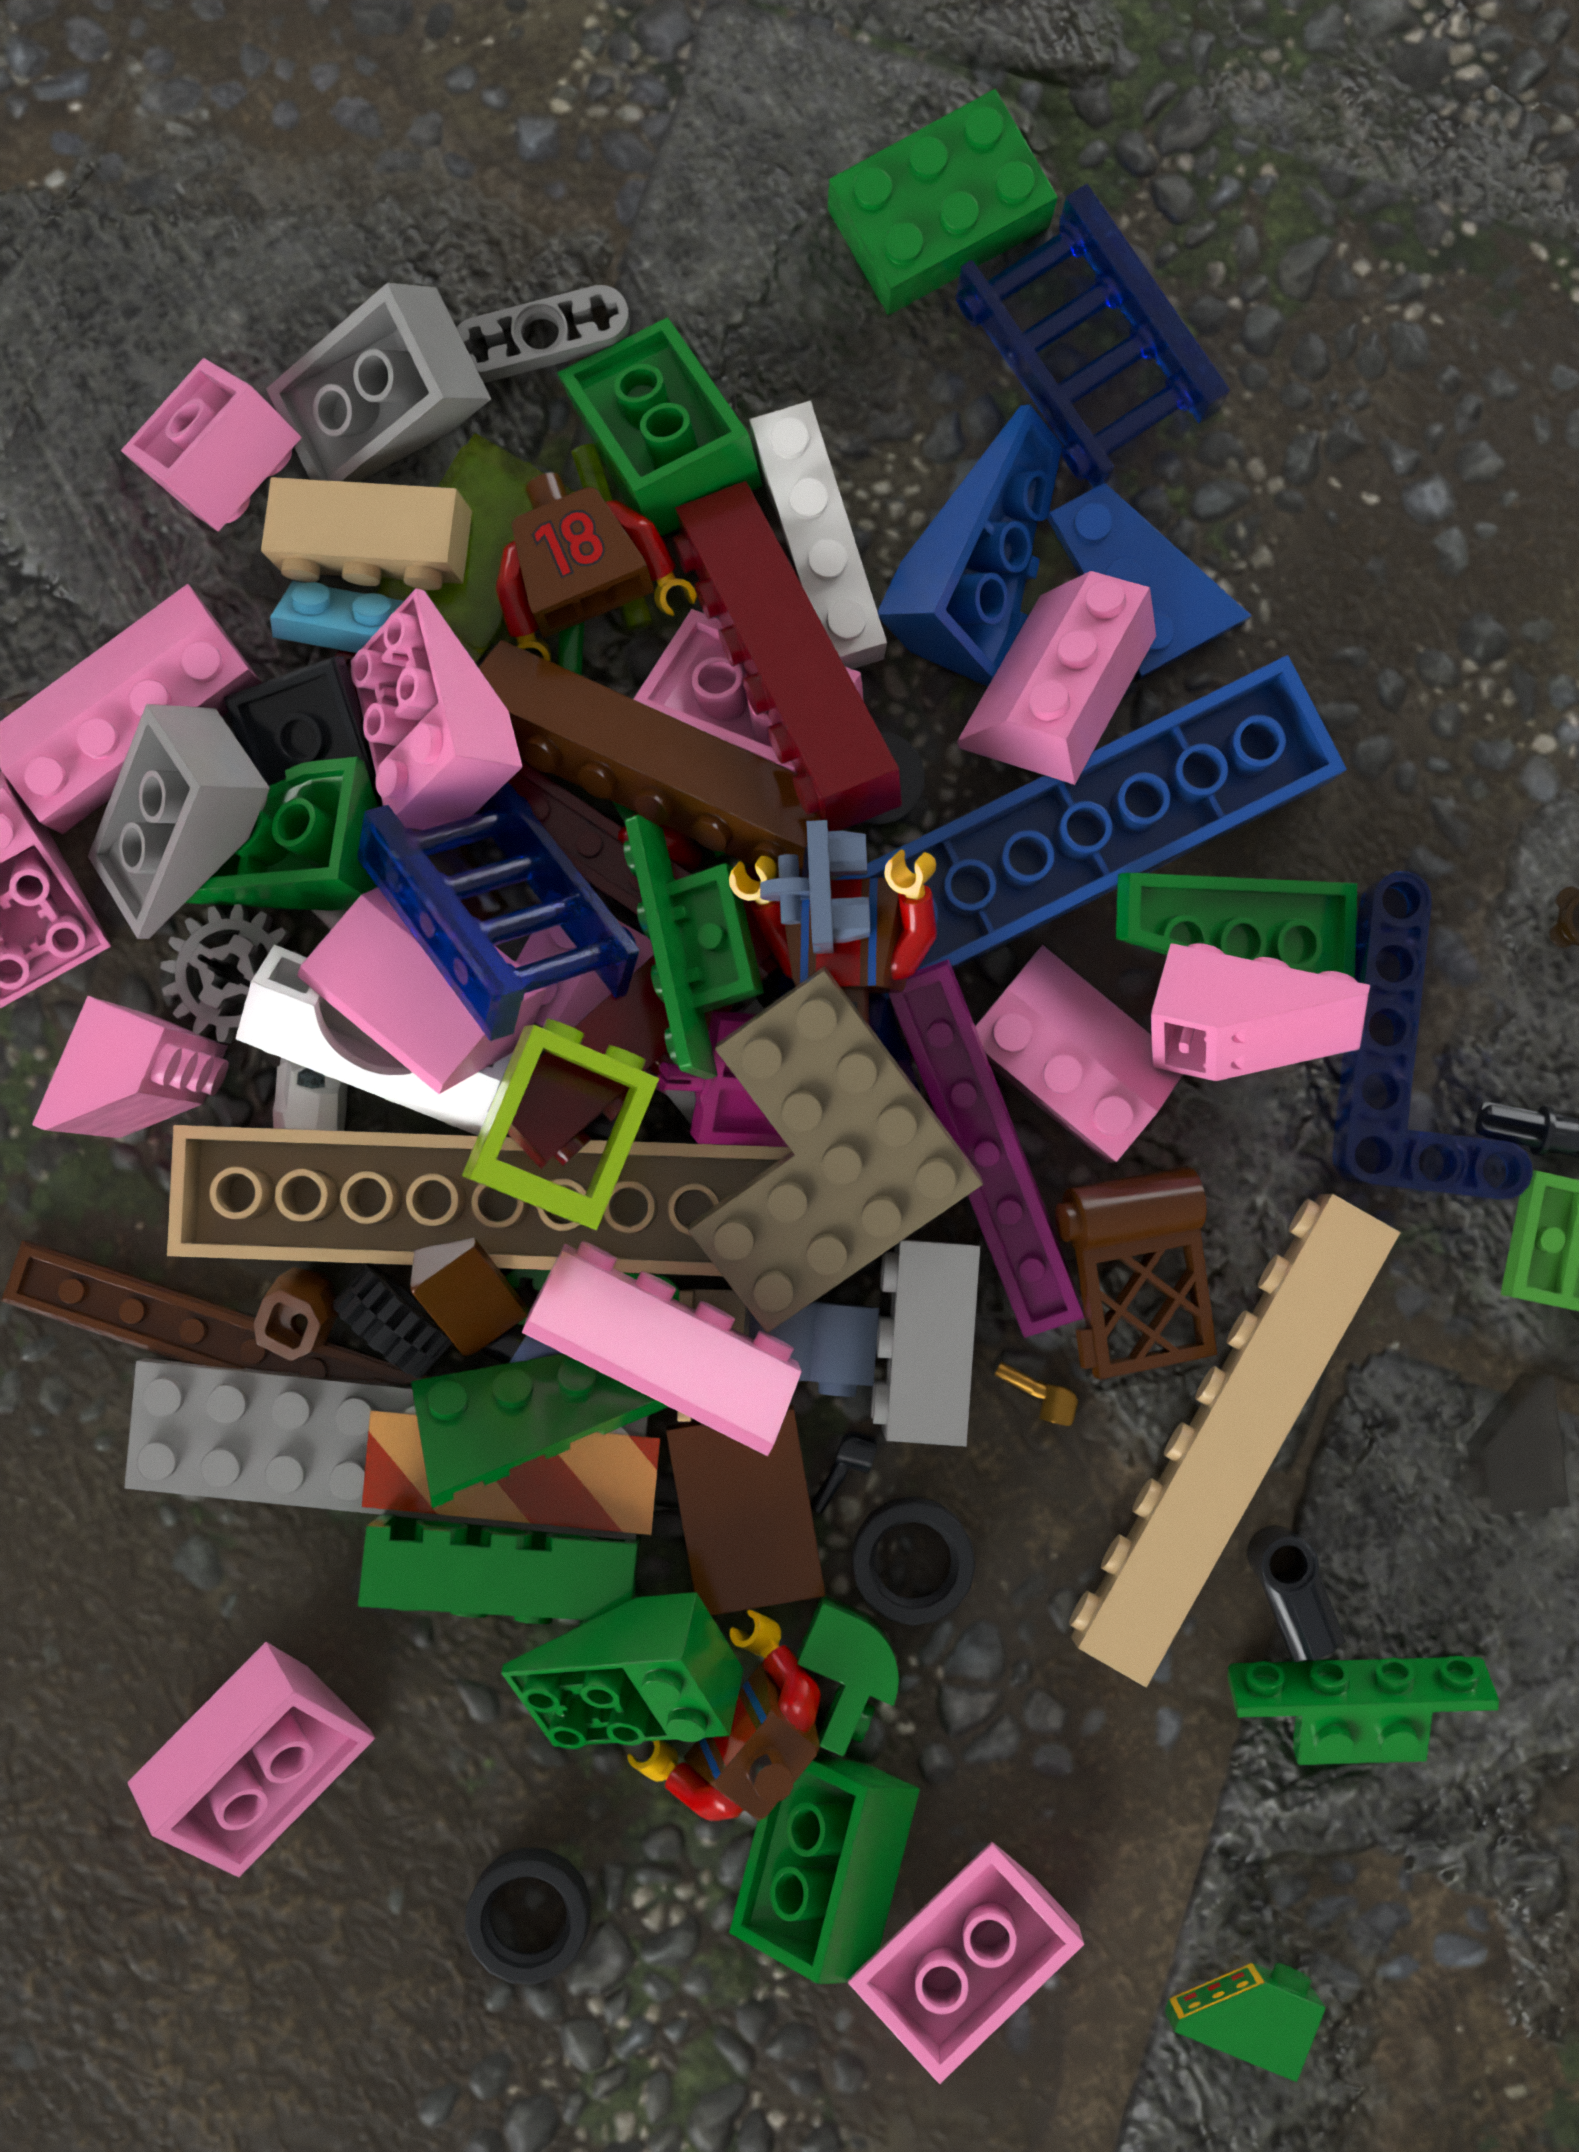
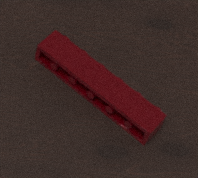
(787, 659)
(569, 1098)

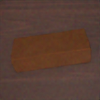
(465, 1293)

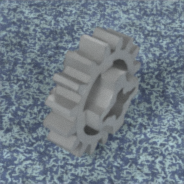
(218, 994)

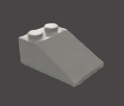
(379, 385)
(175, 812)

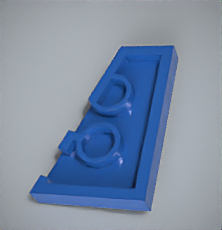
(1115, 540)

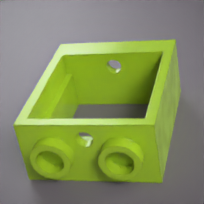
(566, 1044)

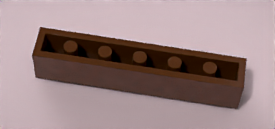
(649, 760)

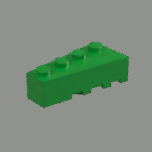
(494, 1570)

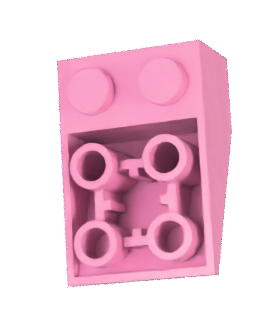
(431, 719)
(42, 908)
(1246, 1016)

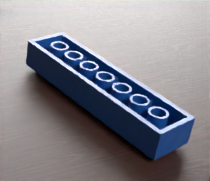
(1127, 813)

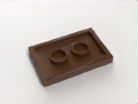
(745, 1518)

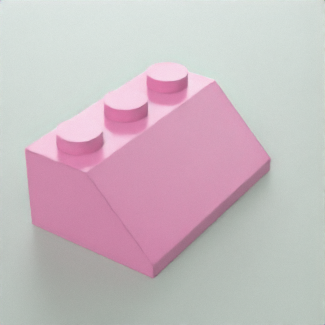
(1064, 676)
(400, 999)
(1075, 1055)
(248, 1762)
(967, 1960)

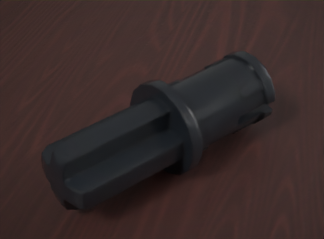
(1539, 1130)

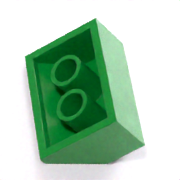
(826, 1869)

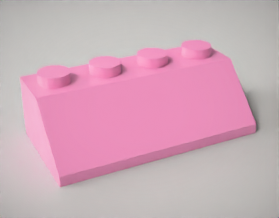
(75, 734)
(128, 1073)
(664, 1346)

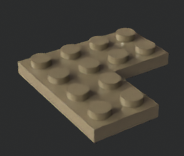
(862, 1161)

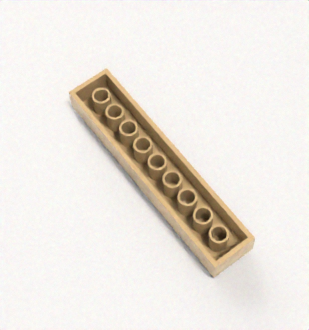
(401, 1192)

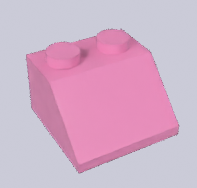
(213, 444)

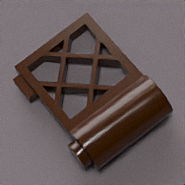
(1130, 1220)

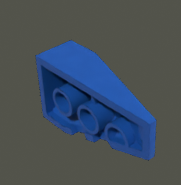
(968, 571)

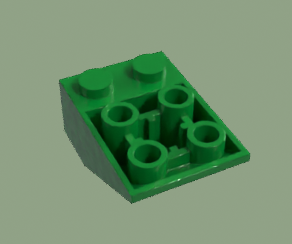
(632, 1676)

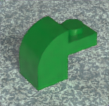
(858, 1655)

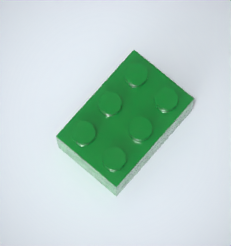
(940, 200)

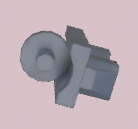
(828, 855)

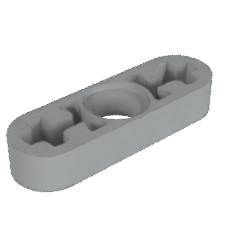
(553, 309)

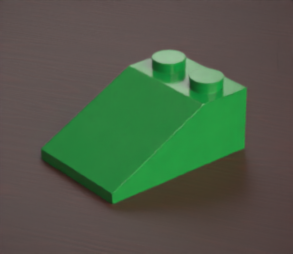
(659, 423)

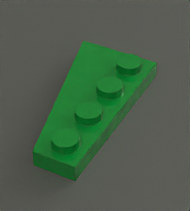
(1247, 918)
(507, 1414)

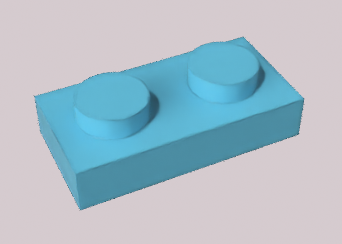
(330, 616)

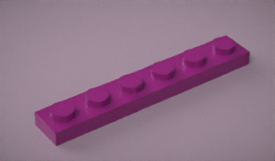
(977, 1119)

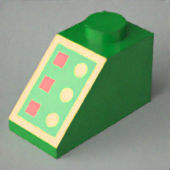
(1253, 2016)

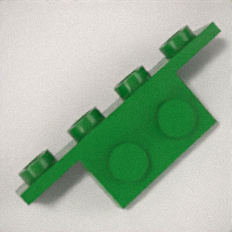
(697, 944)
(1361, 1706)

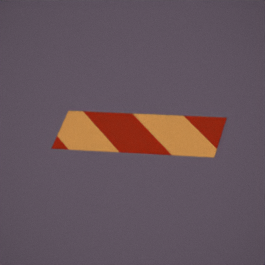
(594, 1485)

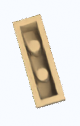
(366, 532)

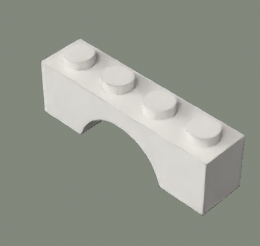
(818, 530)
(301, 1026)

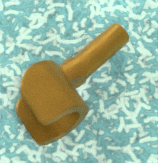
(1058, 1402)

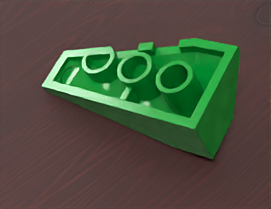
(301, 843)

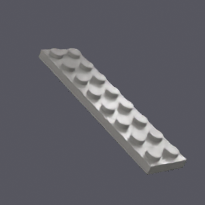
(271, 1437)

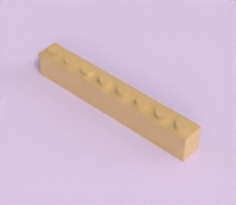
(1232, 1437)

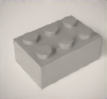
(927, 1342)

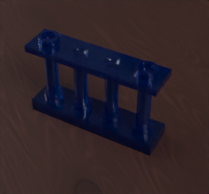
(1121, 284)
(463, 944)

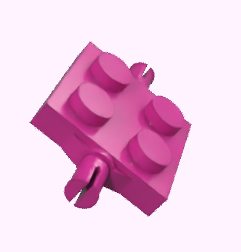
(723, 1107)

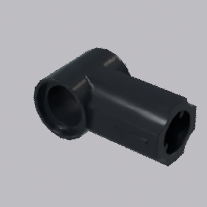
(1296, 1595)

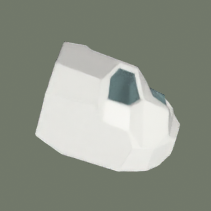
(308, 1099)

